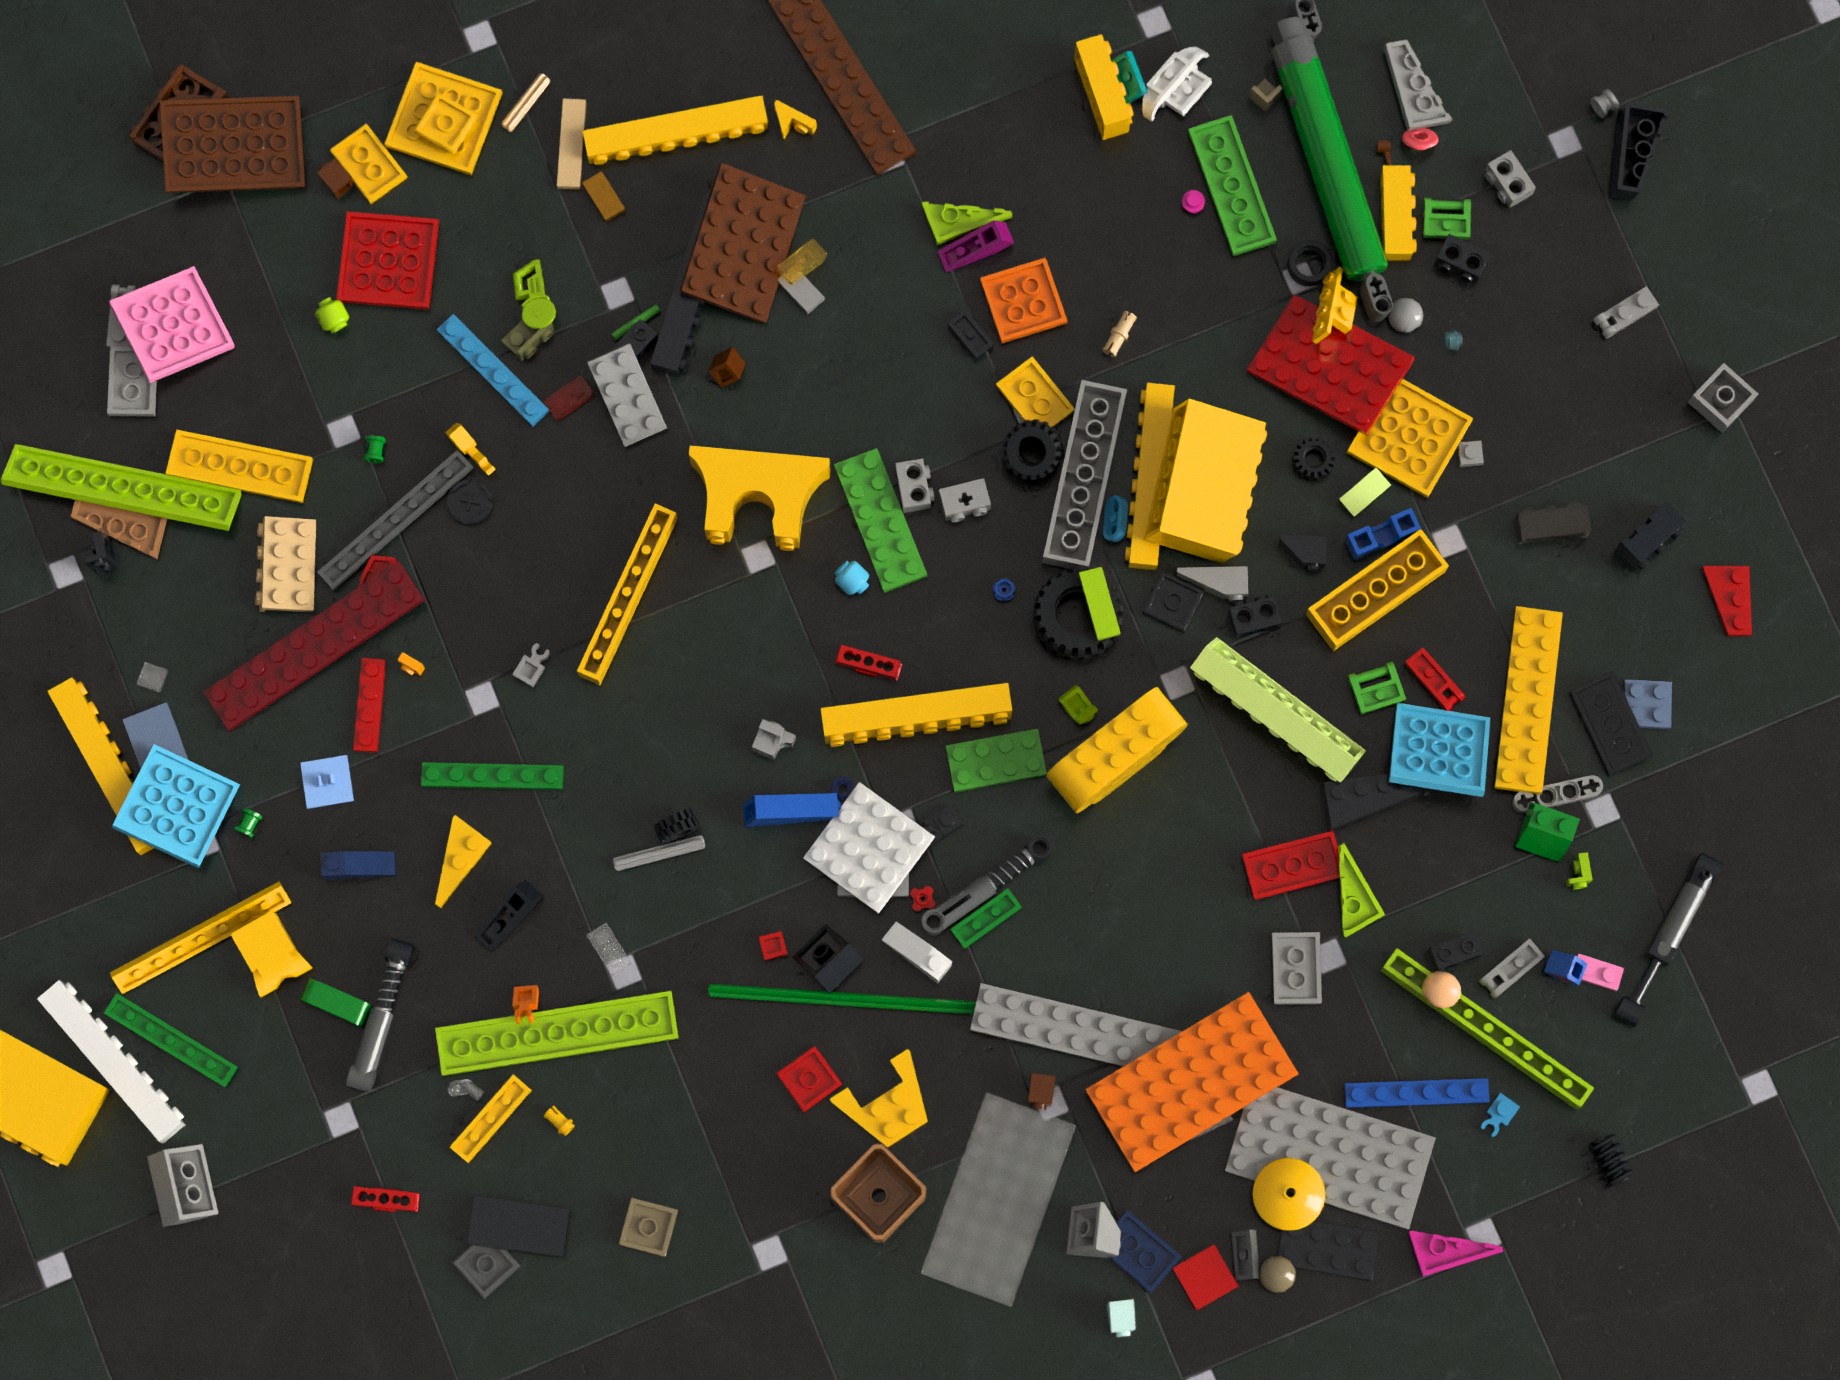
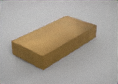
(603, 196)

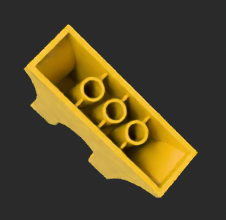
(750, 476)

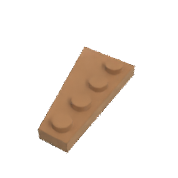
(132, 528)

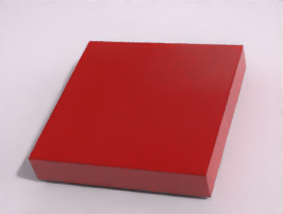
(809, 1079)
(1205, 1277)

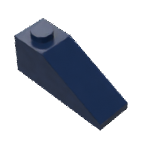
(357, 864)

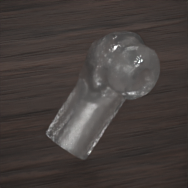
(463, 1087)

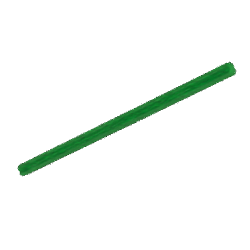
(841, 999)

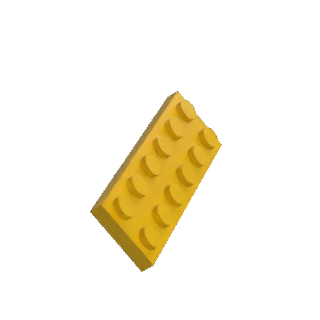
(239, 466)

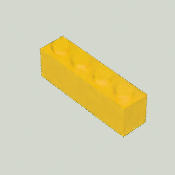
(1397, 212)

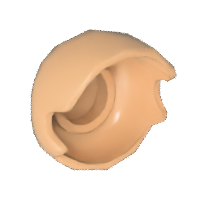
(1441, 989)

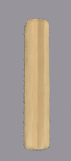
(525, 102)

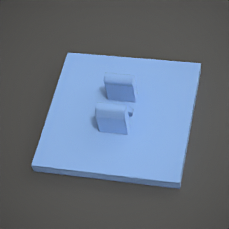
(327, 781)

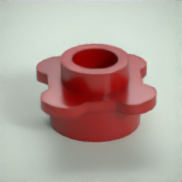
(927, 903)

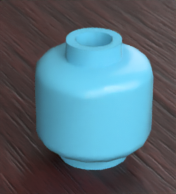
(851, 577)

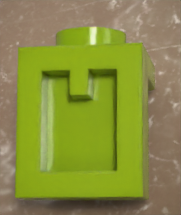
(1581, 867)

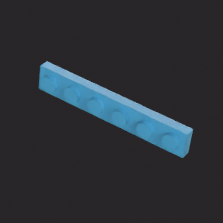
(493, 370)

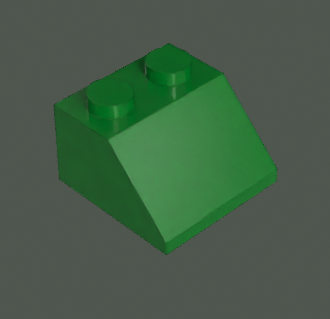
(1546, 832)

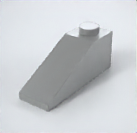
(1220, 581)

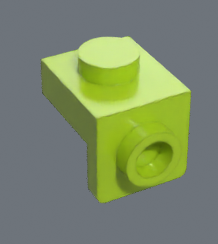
(1078, 705)

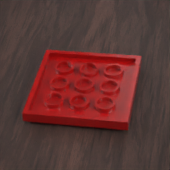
(388, 260)

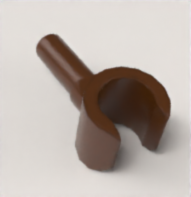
(1384, 146)

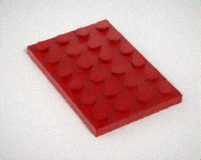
(1341, 375)

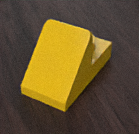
(788, 116)

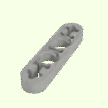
(1557, 792)

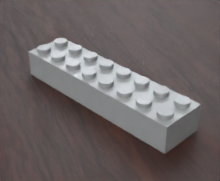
(1084, 475)

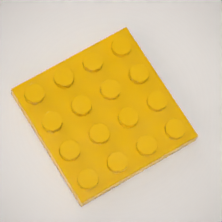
(419, 94)
(1412, 438)

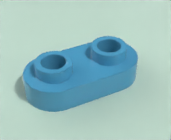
(1115, 518)

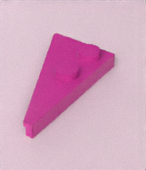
(1440, 1253)

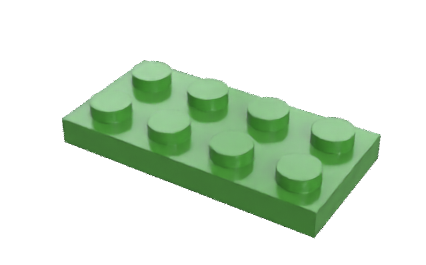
(996, 760)

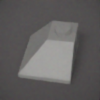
(1093, 1231)

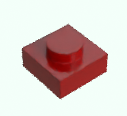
(773, 945)

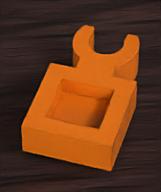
(524, 1001)

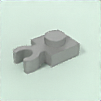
(530, 669)

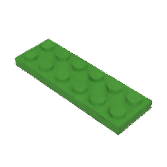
(1232, 185)
(880, 520)

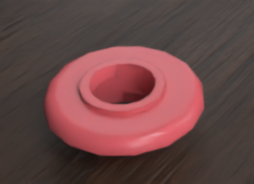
(1420, 138)

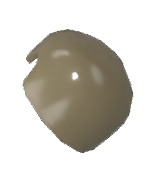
(1277, 1274)

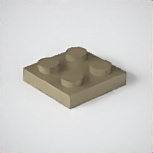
(648, 1227)

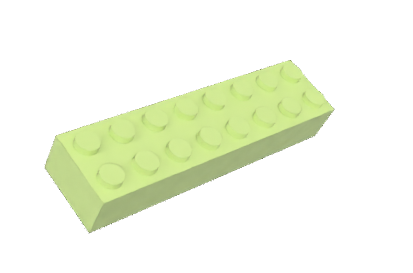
(1277, 709)

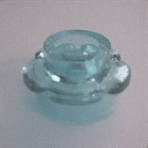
(1453, 340)

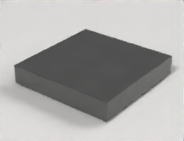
(486, 1267)

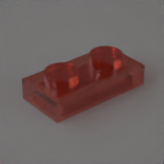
(568, 398)

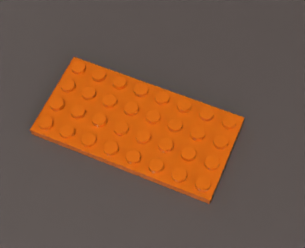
(1191, 1082)

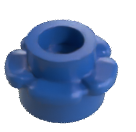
(1010, 589)

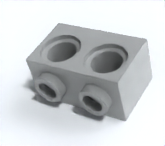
(1515, 177)
(909, 486)

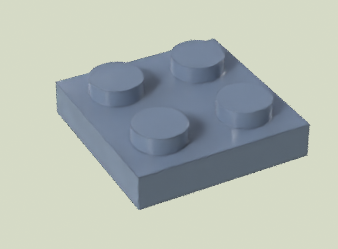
(1650, 702)

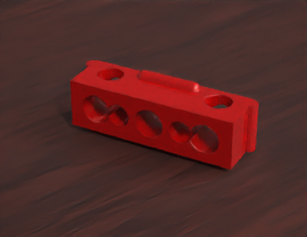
(871, 670)
(389, 1206)

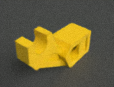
(466, 445)

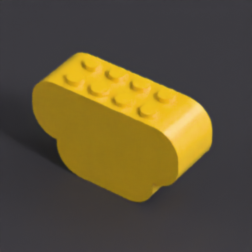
(1117, 751)

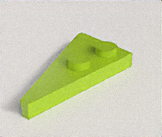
(955, 221)
(1357, 900)

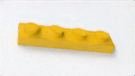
(490, 1118)

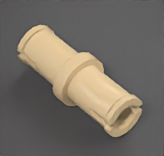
(1119, 334)

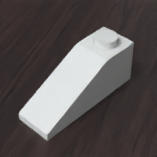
(917, 952)

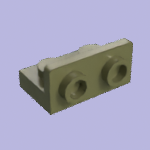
(524, 339)

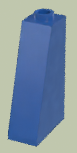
(790, 809)

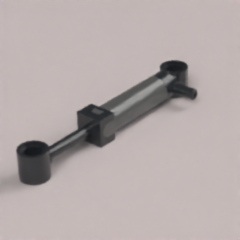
(1671, 933)

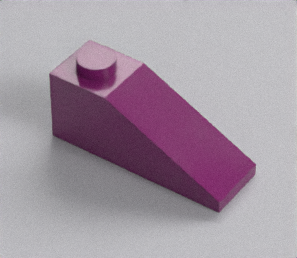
(976, 245)

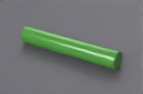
(645, 316)

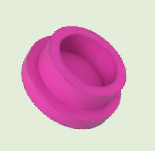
(1193, 201)

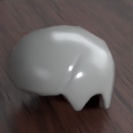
(1405, 315)

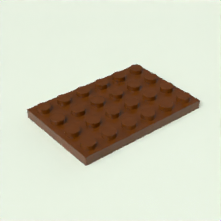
(232, 144)
(742, 243)

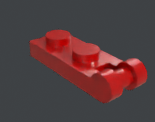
(1434, 679)

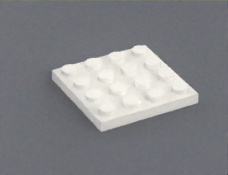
(869, 847)

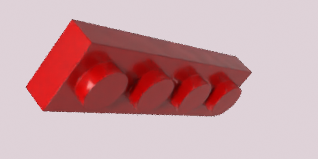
(369, 705)

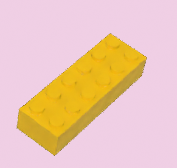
(1377, 590)

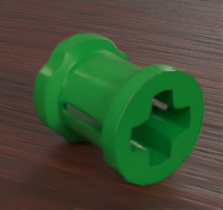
(374, 449)
(247, 822)

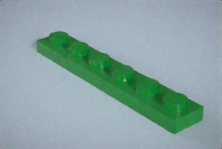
(492, 776)
(171, 1040)

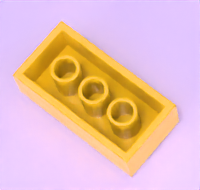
(1102, 86)

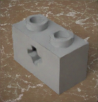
(973, 491)

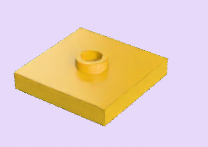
(445, 123)

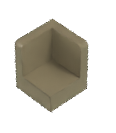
(1265, 94)

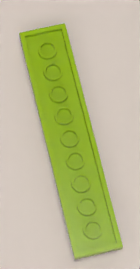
(121, 487)
(557, 1033)

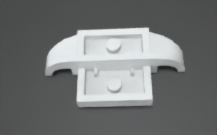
(1176, 83)

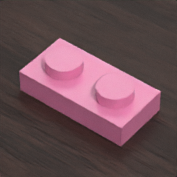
(1601, 973)

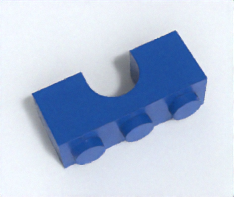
(1374, 539)

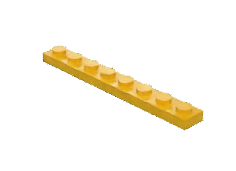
(199, 938)

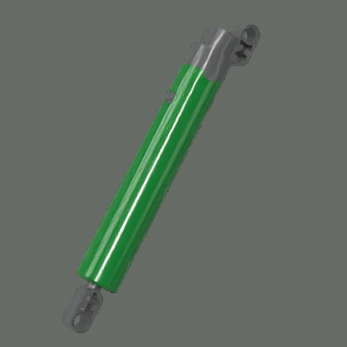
(1330, 155)

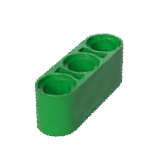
(335, 1002)

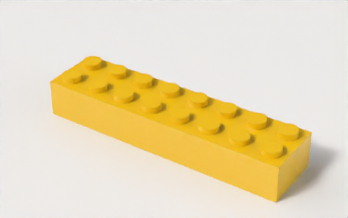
(916, 714)

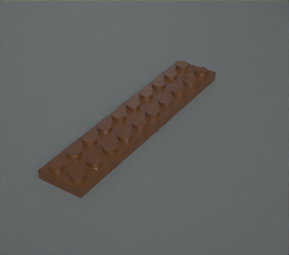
(844, 82)

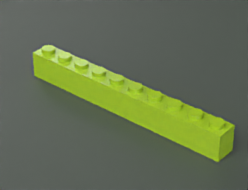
(1494, 1034)

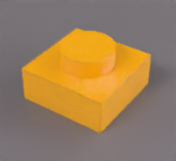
(410, 665)

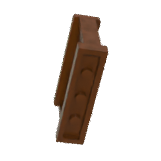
(152, 111)

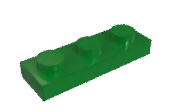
(986, 918)

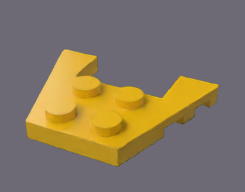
(893, 1113)

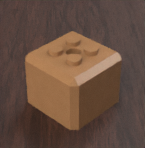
(874, 1171)

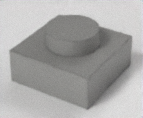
(1470, 453)

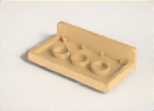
(286, 564)

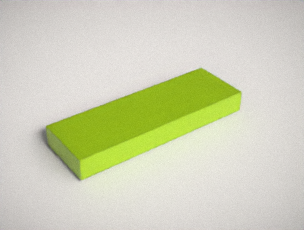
(1099, 603)

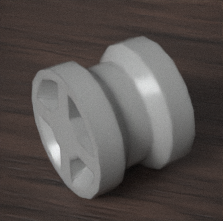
(1604, 103)

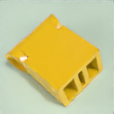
(269, 952)

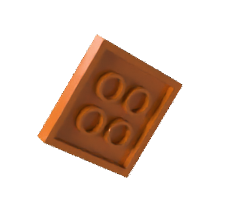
(1023, 300)

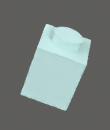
(1121, 1317)

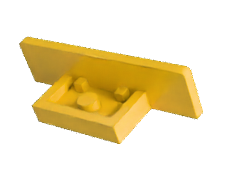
(1335, 307)

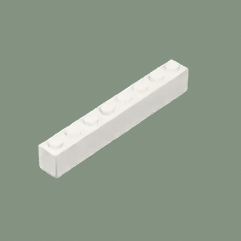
(111, 1061)

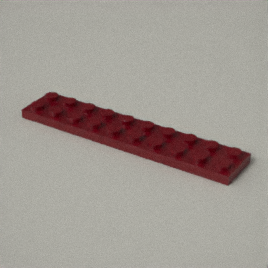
(314, 646)

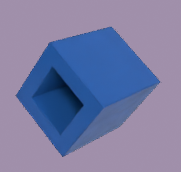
(1565, 967)

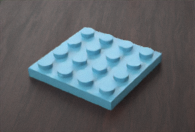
(1439, 749)
(175, 806)

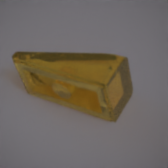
(802, 261)

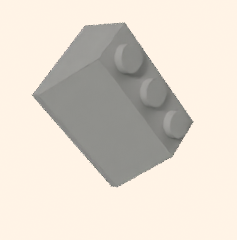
(182, 1185)

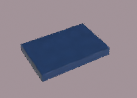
(1143, 1253)

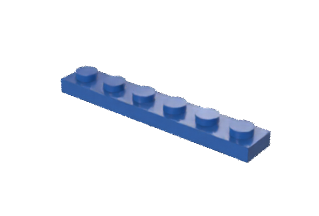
(1416, 1093)

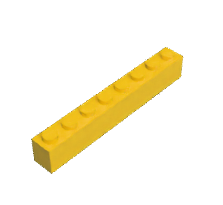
(675, 130)
(1152, 440)
(627, 594)
(95, 746)

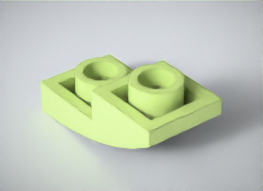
(1365, 491)

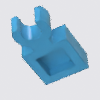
(1501, 1112)

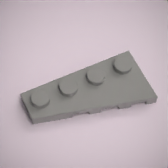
(1414, 91)

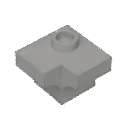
(772, 738)

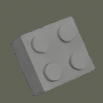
(1723, 398)

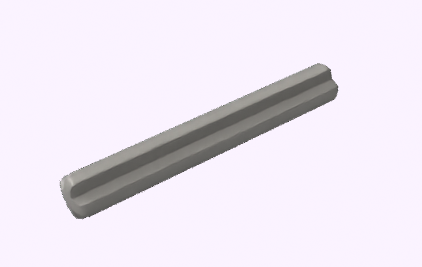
(658, 853)

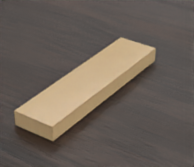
(571, 144)

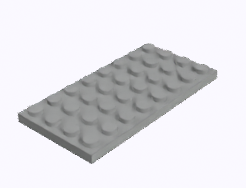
(1361, 1159)

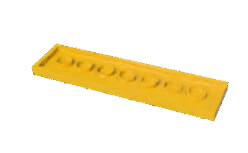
(1528, 700)

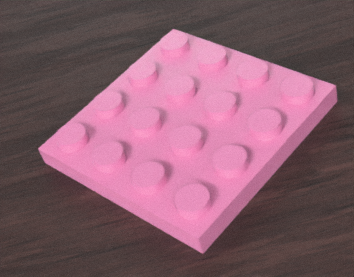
(171, 324)

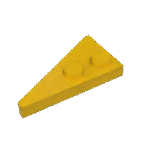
(462, 853)

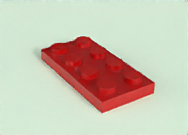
(1292, 865)

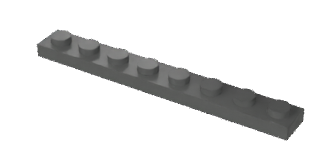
(395, 520)

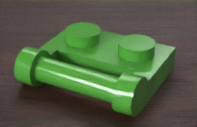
(1443, 224)
(1377, 695)

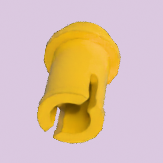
(559, 1121)

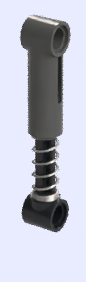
(984, 887)
(363, 1071)

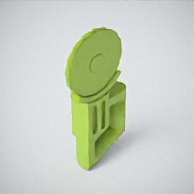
(537, 309)

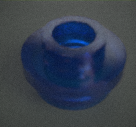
(842, 781)

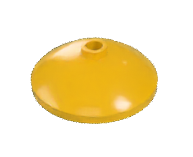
(1285, 1211)

